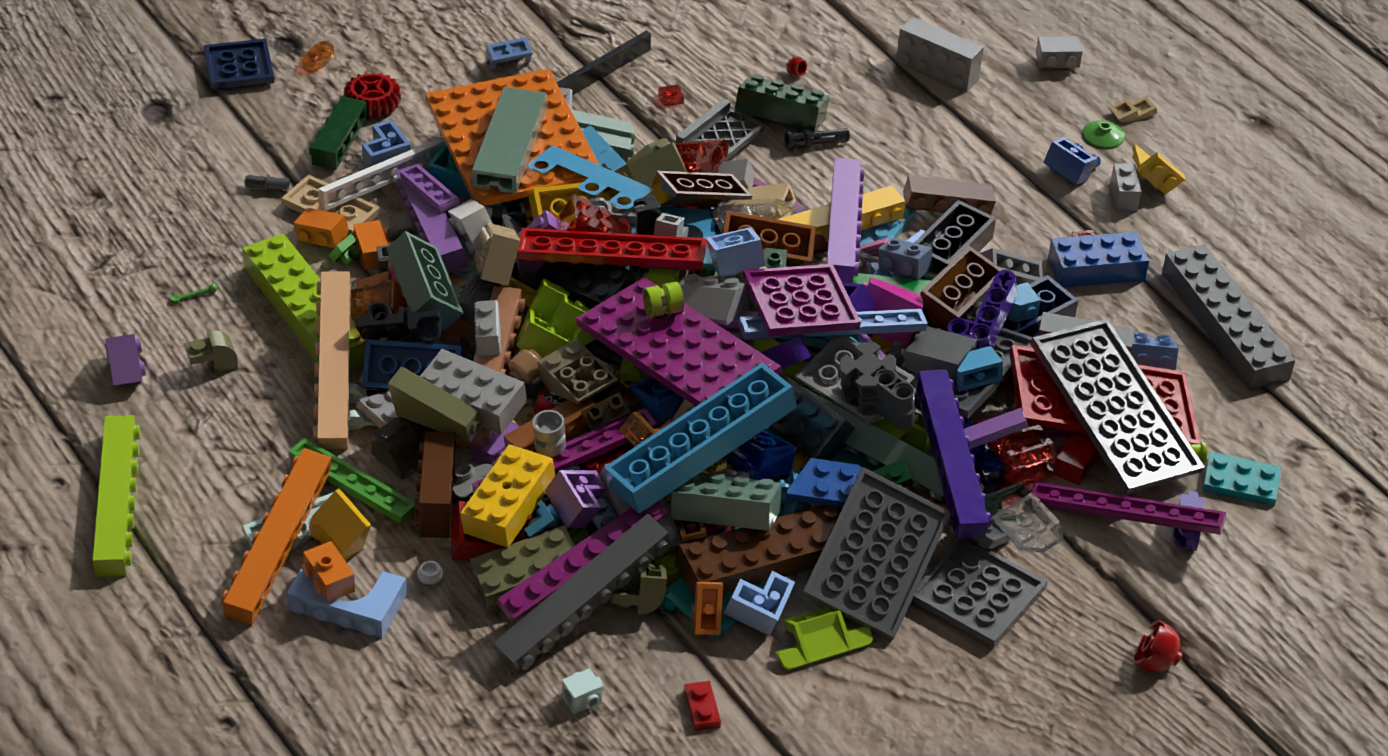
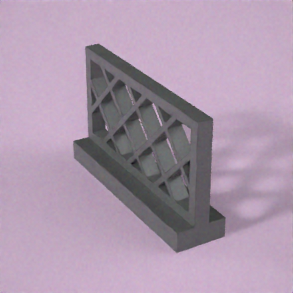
(718, 117)

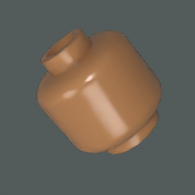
(525, 366)

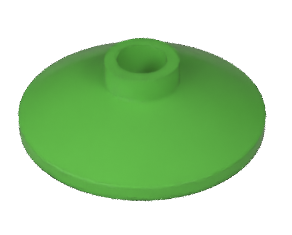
(1103, 134)

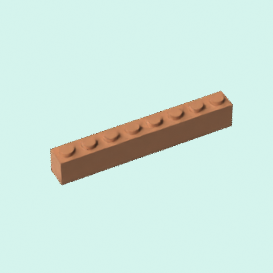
(510, 308)

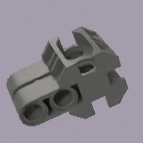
(877, 386)

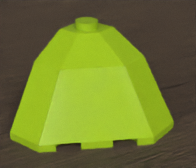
(551, 321)

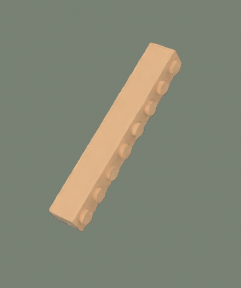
(333, 360)

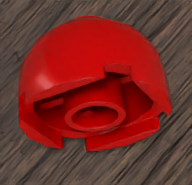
(1158, 649)

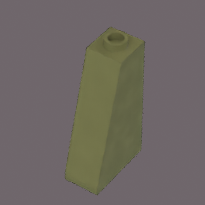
(432, 406)

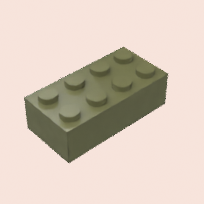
(508, 567)

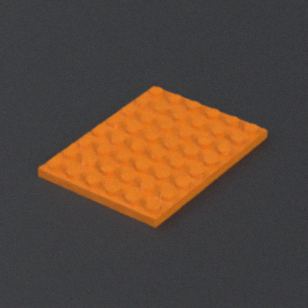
(465, 115)

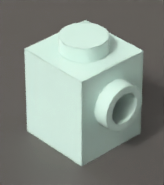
(582, 691)

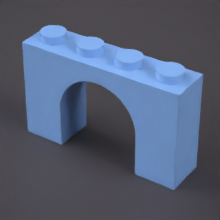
(368, 614)

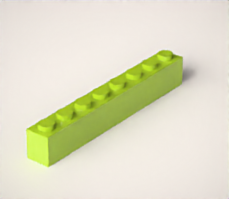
(116, 496)

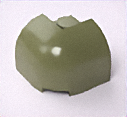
(644, 590)

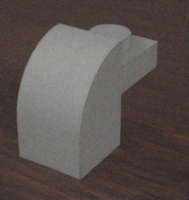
(670, 226)

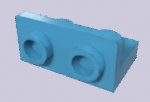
(545, 523)

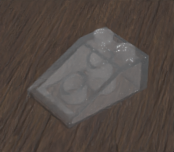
(768, 208)

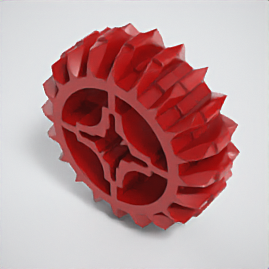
(378, 91)

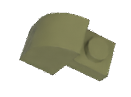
(214, 348)

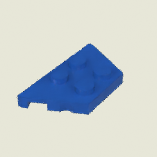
(824, 483)

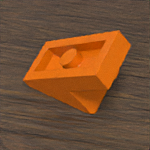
(707, 608)

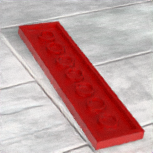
(612, 249)

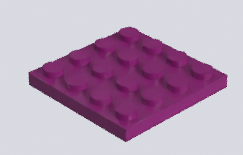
(801, 300)

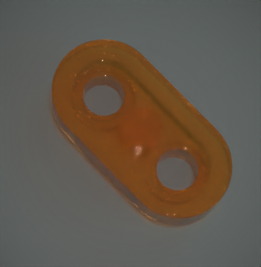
(318, 56)

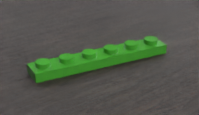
(362, 485)

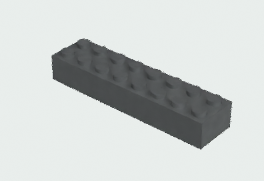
(1228, 317)

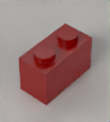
(1075, 458)

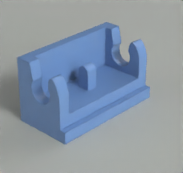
(508, 51)

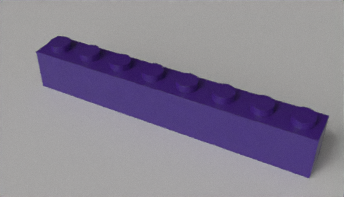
(952, 454)

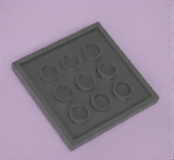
(978, 591)

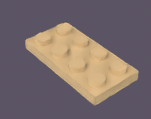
(306, 196)

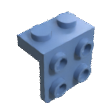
(1154, 352)

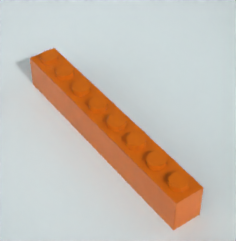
(276, 537)

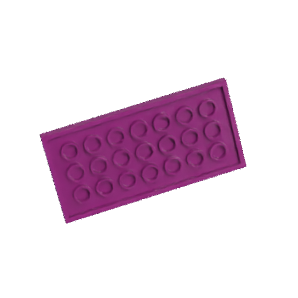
(676, 348)

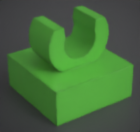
(343, 249)

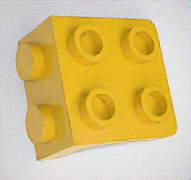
(1157, 170)

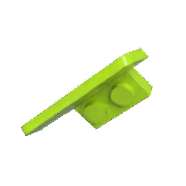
(820, 637)

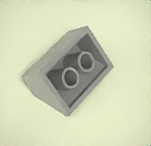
(716, 298)

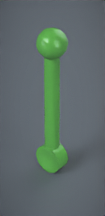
(175, 299)

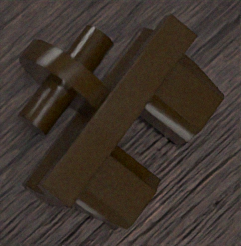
(606, 411)

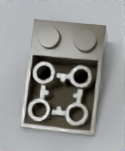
(574, 373)

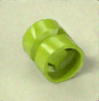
(662, 300)

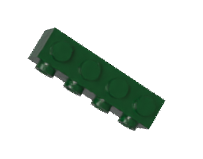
(338, 133)

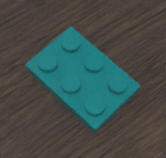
(1242, 478)

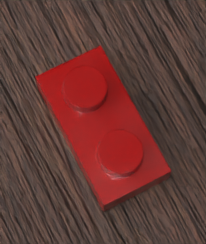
(702, 705)

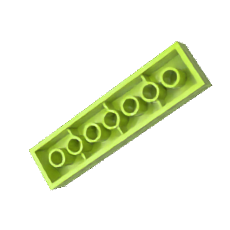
(293, 291)

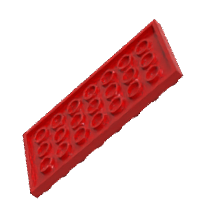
(1046, 406)

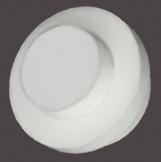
(430, 572)

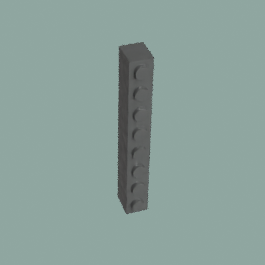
(582, 594)

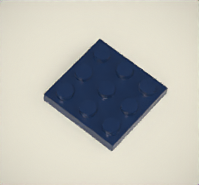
(239, 64)

